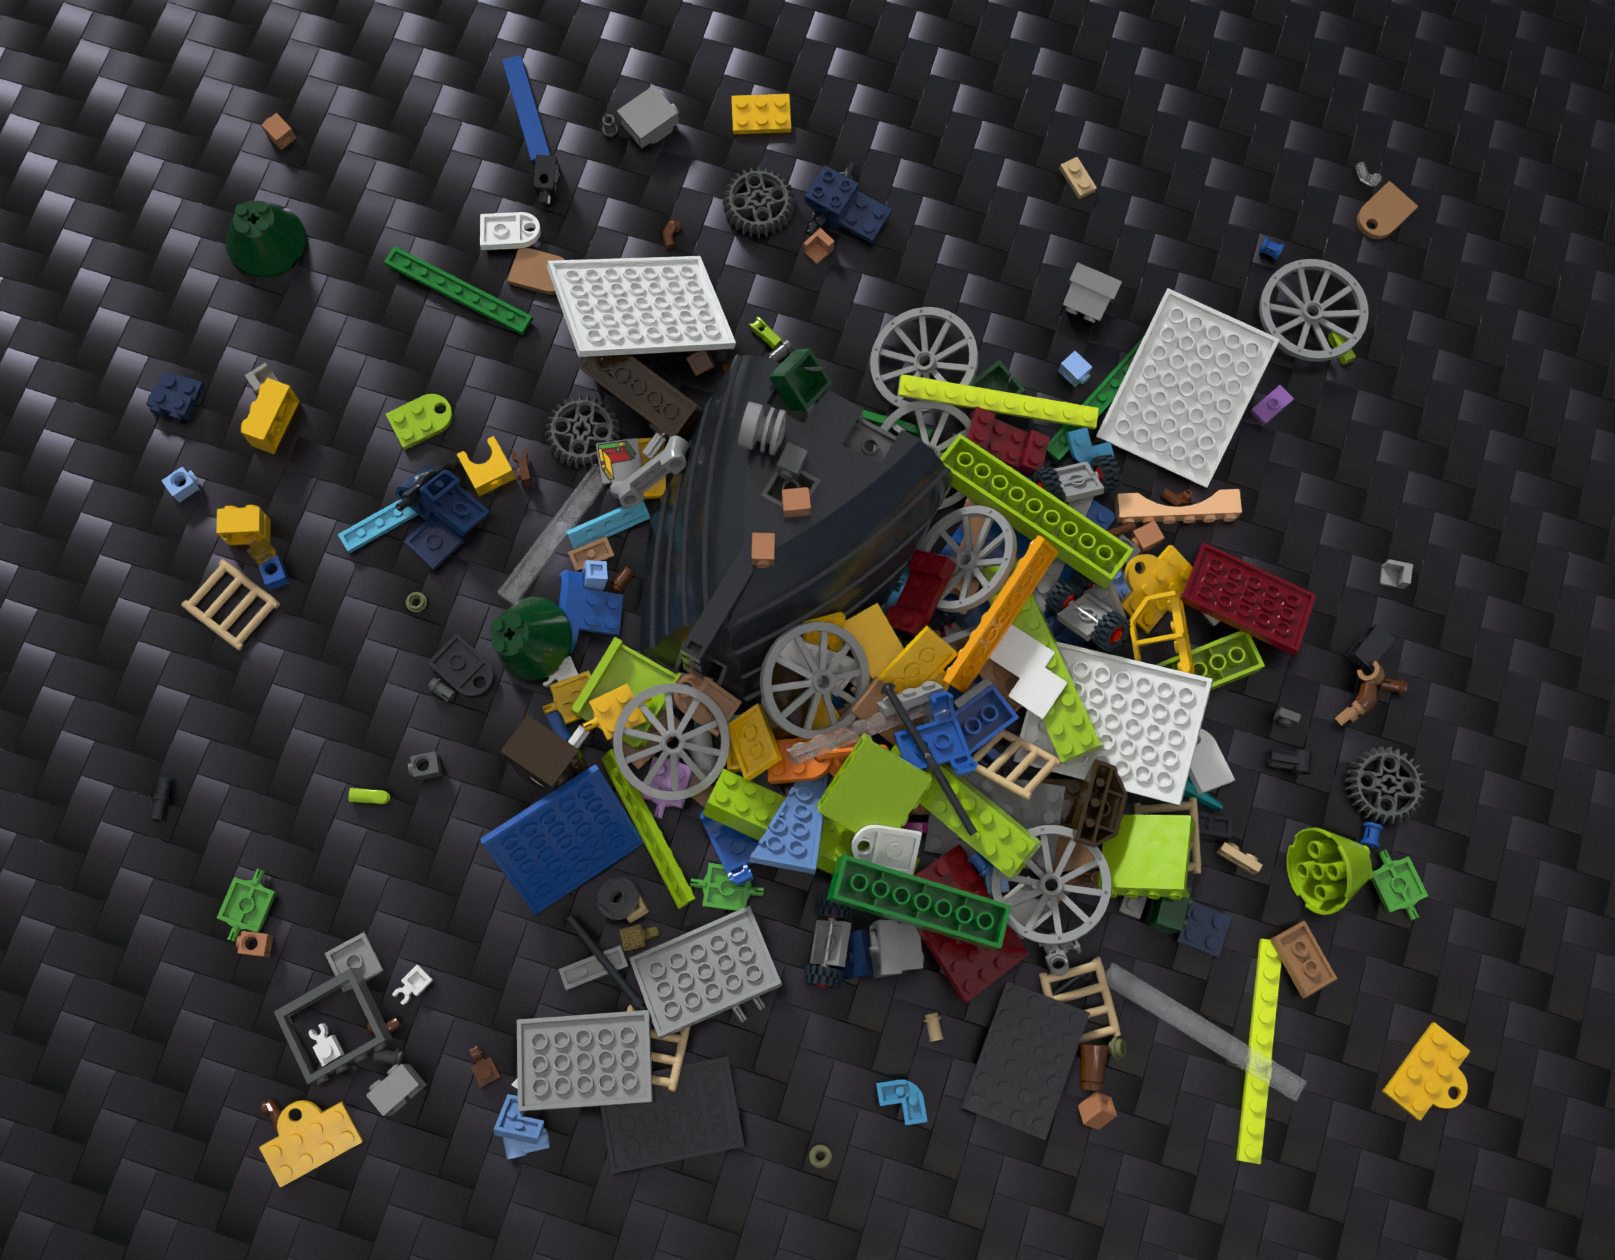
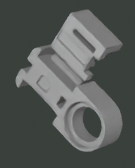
(1059, 952)

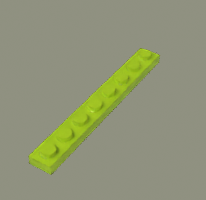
(650, 833)

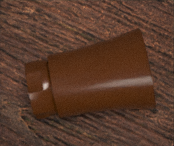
(1092, 1065)

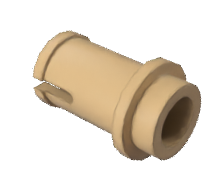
(933, 1027)

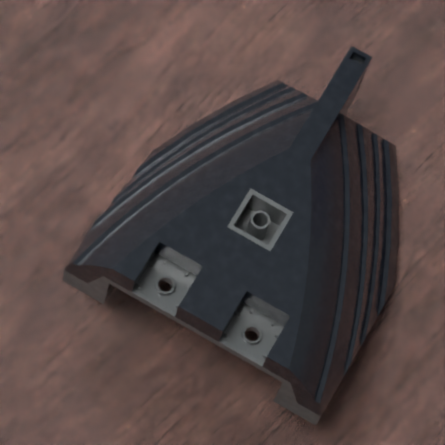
(863, 528)

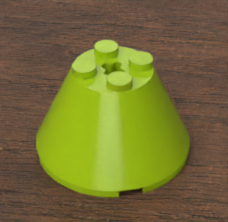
(1327, 869)

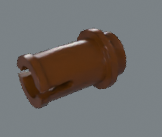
(621, 580)
(1393, 686)

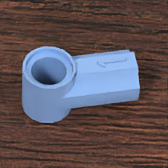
(518, 1148)

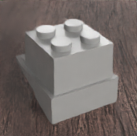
(1090, 292)
(894, 948)

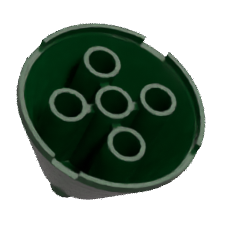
(264, 238)
(532, 638)

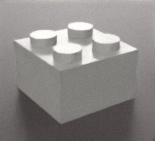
(390, 1093)

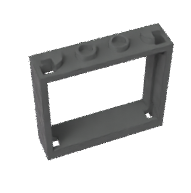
(369, 1007)

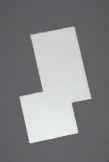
(1027, 660)

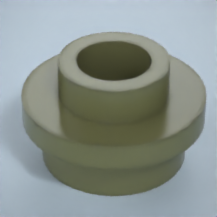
(413, 597)
(1117, 1048)
(812, 1156)

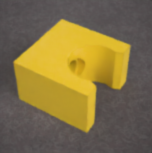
(491, 474)

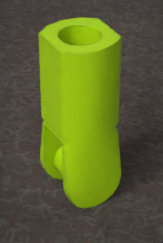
(767, 334)
(1336, 341)
(368, 796)

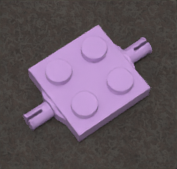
(662, 781)

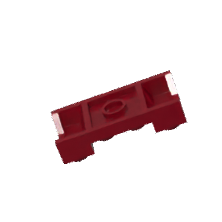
(1011, 445)
(921, 592)

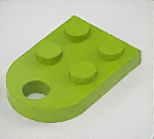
(418, 419)

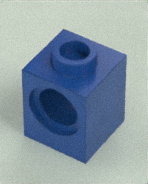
(277, 579)

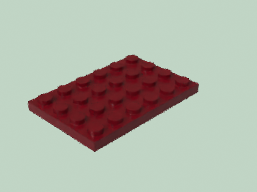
(1248, 598)
(966, 964)

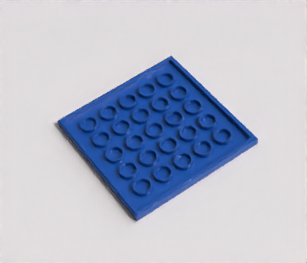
(563, 840)

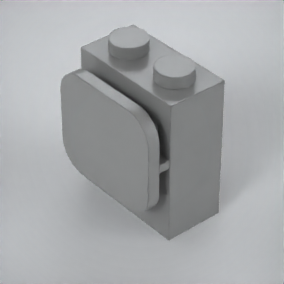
(648, 117)

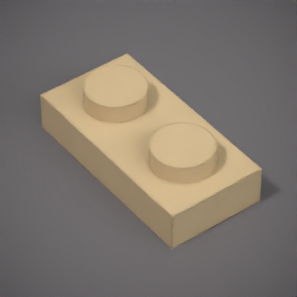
(1078, 178)
(1232, 853)

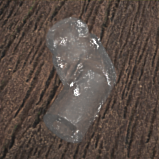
(1365, 177)

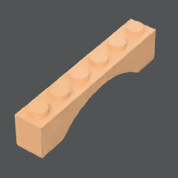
(1136, 508)

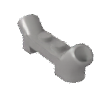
(669, 460)

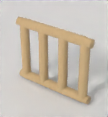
(222, 629)
(1008, 782)
(1190, 805)
(1102, 987)
(676, 1060)

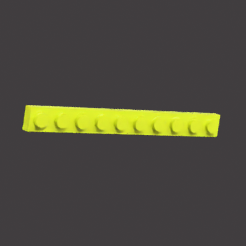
(998, 401)
(1260, 1039)

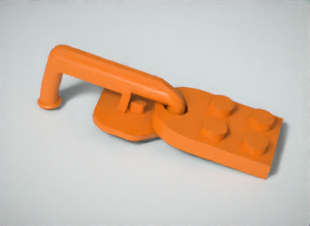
(809, 770)

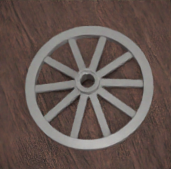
(1315, 308)
(920, 357)
(947, 409)
(970, 560)
(812, 678)
(722, 754)
(1089, 923)

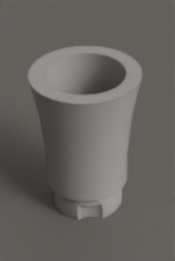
(703, 761)

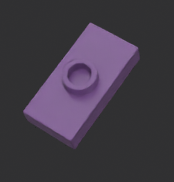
(1271, 405)

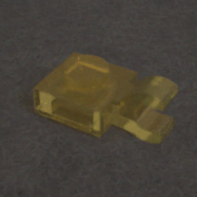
(259, 551)
(634, 936)

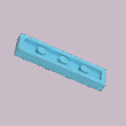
(608, 524)
(375, 526)

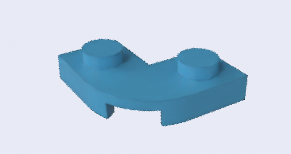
(1081, 446)
(896, 593)
(908, 1095)

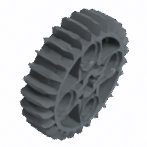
(758, 194)
(578, 425)
(1379, 791)

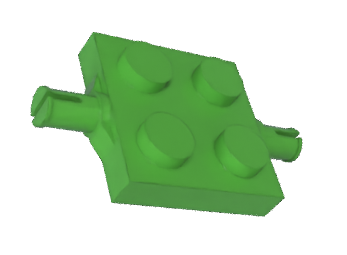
(1398, 885)
(721, 893)
(246, 905)

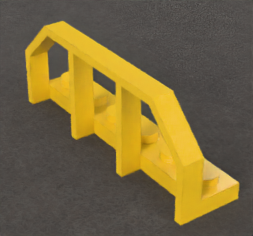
(1178, 627)

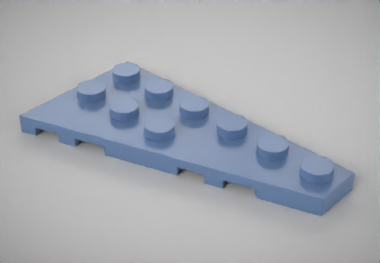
(795, 830)

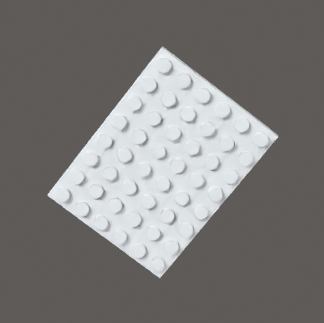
(640, 305)
(1187, 387)
(1143, 716)

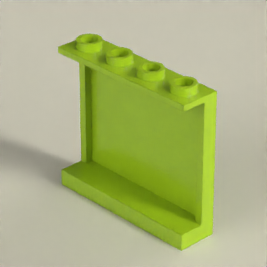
(617, 668)
(873, 788)
(1150, 856)

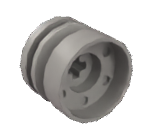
(762, 428)

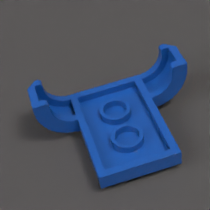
(589, 608)
(942, 738)
(732, 848)

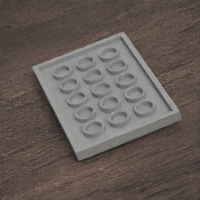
(705, 972)
(584, 1061)

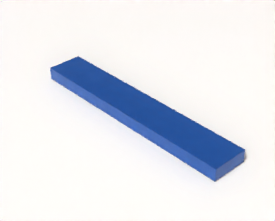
(525, 107)

